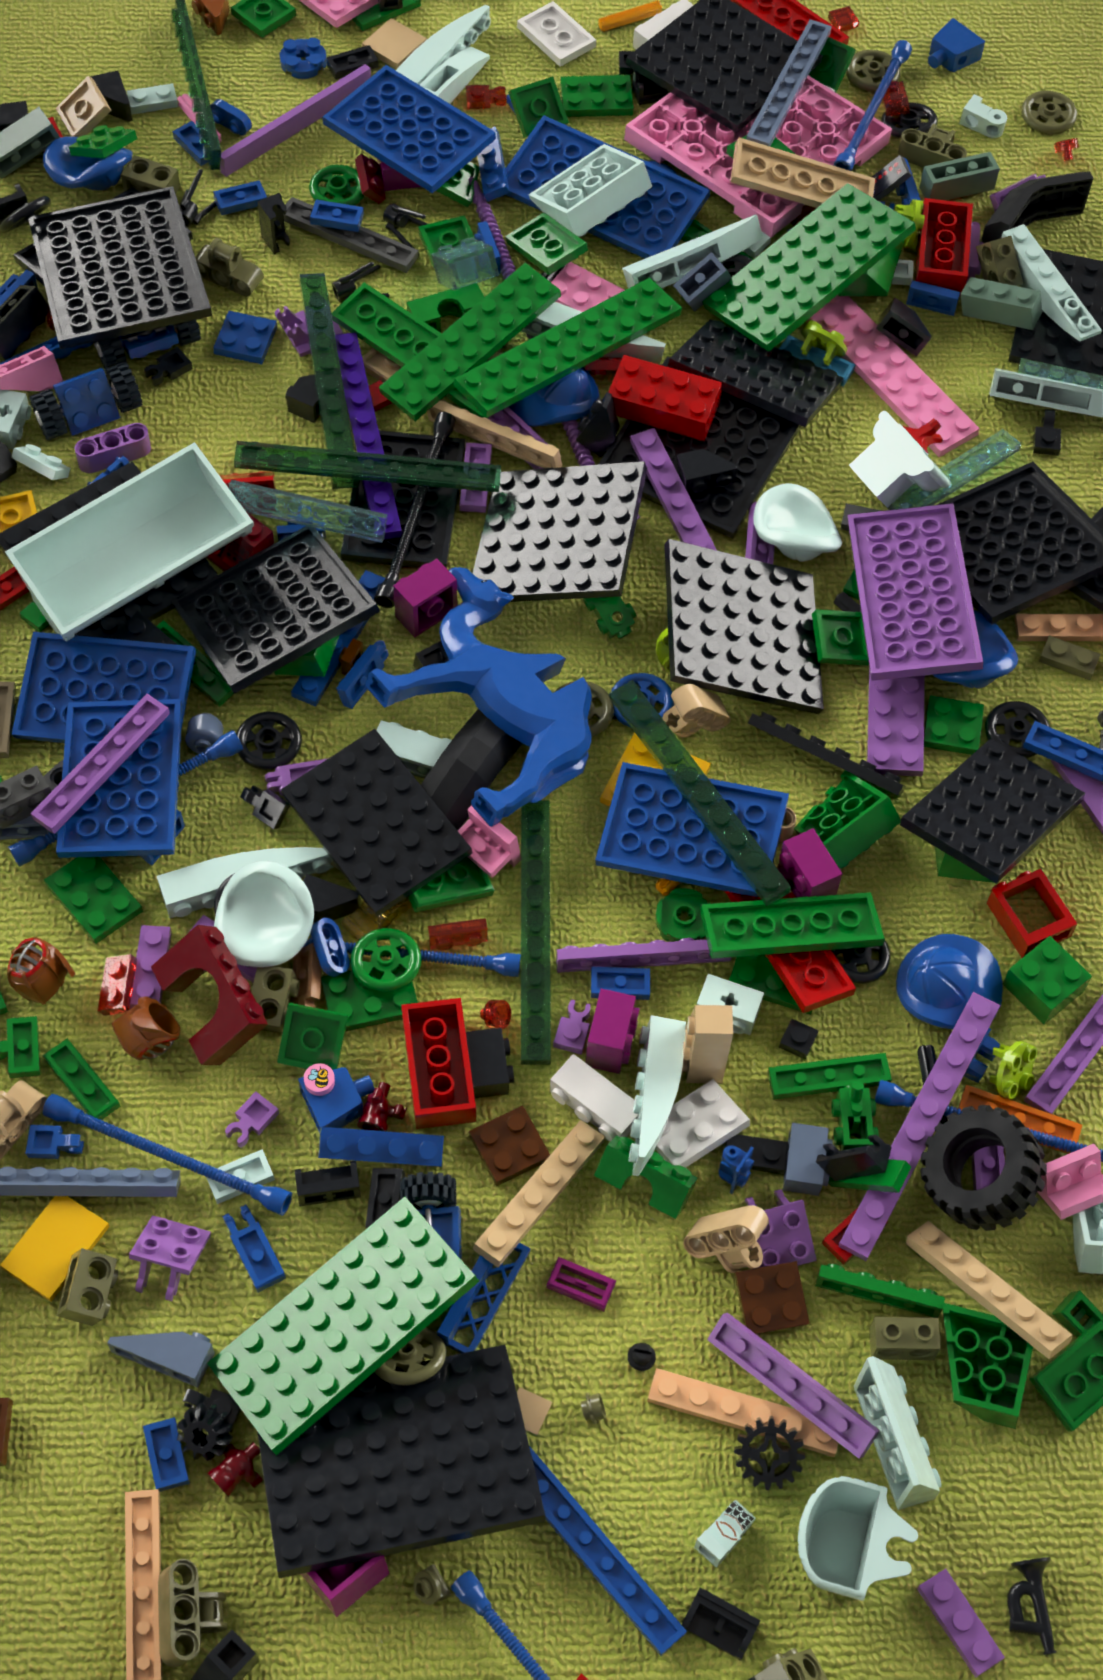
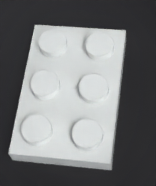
(556, 33)
(700, 1125)

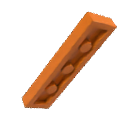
(1029, 1116)

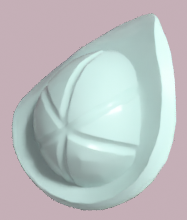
(795, 522)
(265, 914)

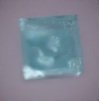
(464, 263)

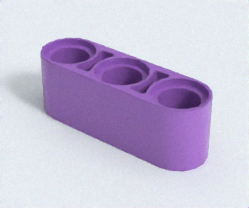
(102, 449)

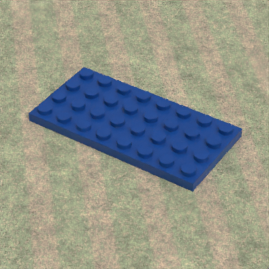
(644, 225)

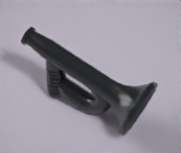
(1033, 1572)

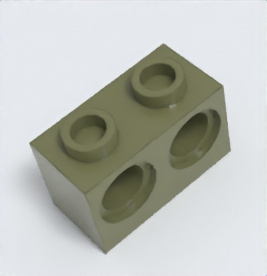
(149, 175)
(1000, 261)
(275, 999)
(81, 1284)
(904, 1338)
(792, 1666)

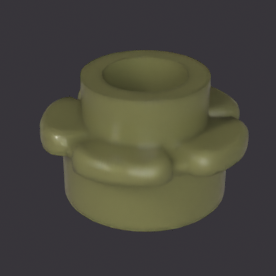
(593, 1408)

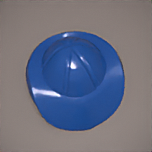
(83, 171)
(560, 401)
(997, 655)
(943, 974)

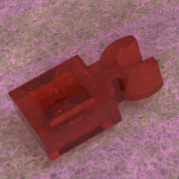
(481, 96)

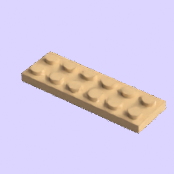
(791, 175)

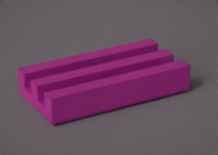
(577, 1295)

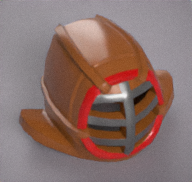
(37, 973)
(146, 1029)

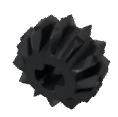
(197, 1440)

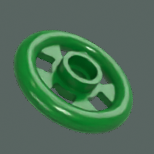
(337, 185)
(389, 981)

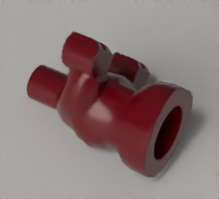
(378, 1110)
(236, 1468)

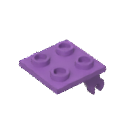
(296, 329)
(787, 1233)
(168, 1245)

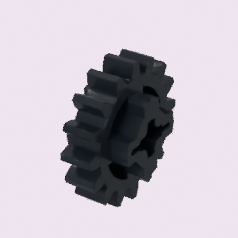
(754, 1452)

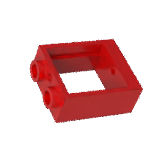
(1022, 941)

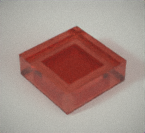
(843, 19)

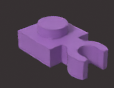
(573, 1030)
(253, 1115)

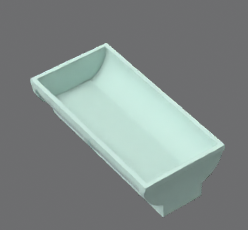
(129, 541)

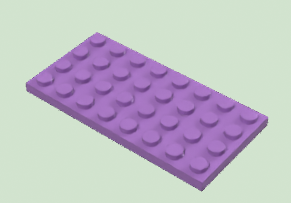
(914, 592)

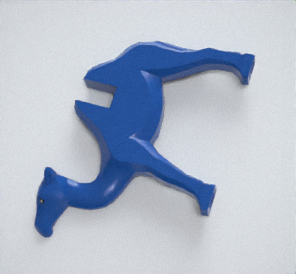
(508, 692)

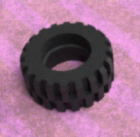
(1013, 1188)

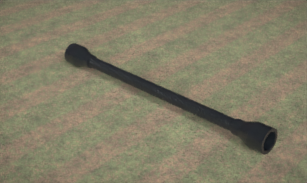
(384, 596)

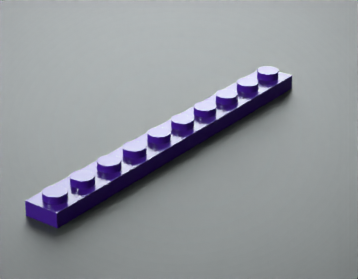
(365, 427)

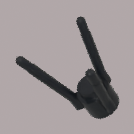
(189, 208)
(399, 217)
(345, 285)

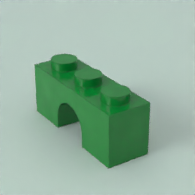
(445, 303)
(669, 1182)

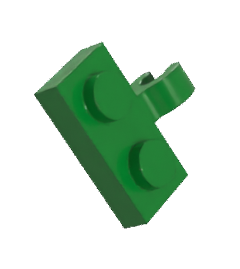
(22, 1047)

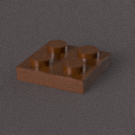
(509, 1145)
(772, 1298)

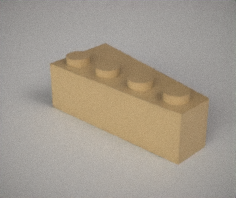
(707, 1043)

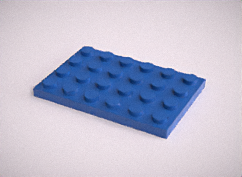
(409, 128)
(91, 672)
(138, 803)
(661, 836)

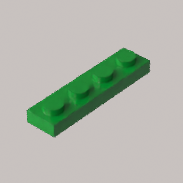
(204, 673)
(827, 1075)
(889, 1293)

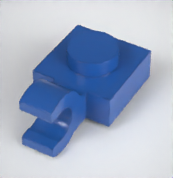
(48, 1140)

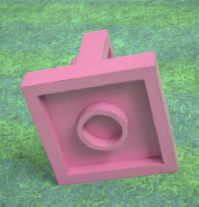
(490, 845)
(1074, 1182)

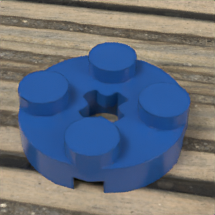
(296, 49)

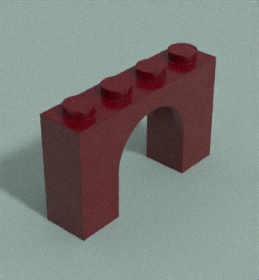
(237, 1014)

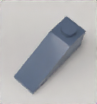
(171, 1353)

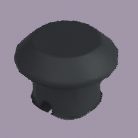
(641, 1356)

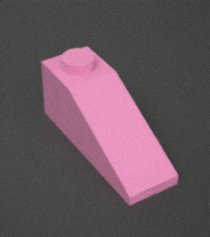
(31, 372)

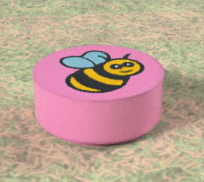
(319, 1079)

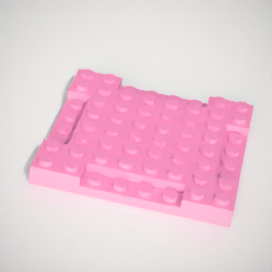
(815, 128)

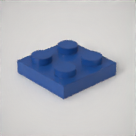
(245, 337)

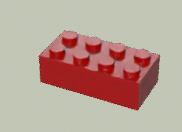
(944, 244)
(665, 397)
(438, 1063)

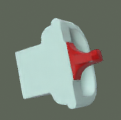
(899, 459)

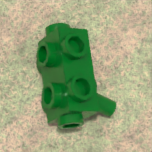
(605, 608)
(854, 1116)

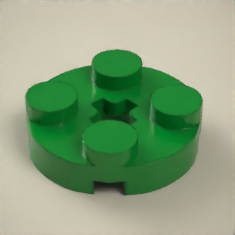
(673, 905)

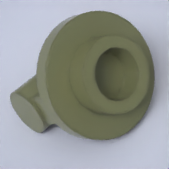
(430, 1586)

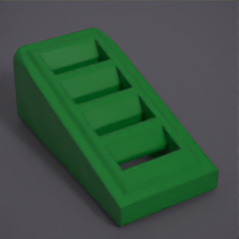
(1084, 1305)

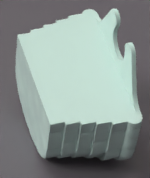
(847, 1536)

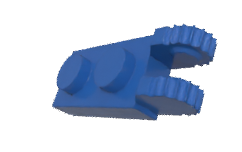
(255, 1251)

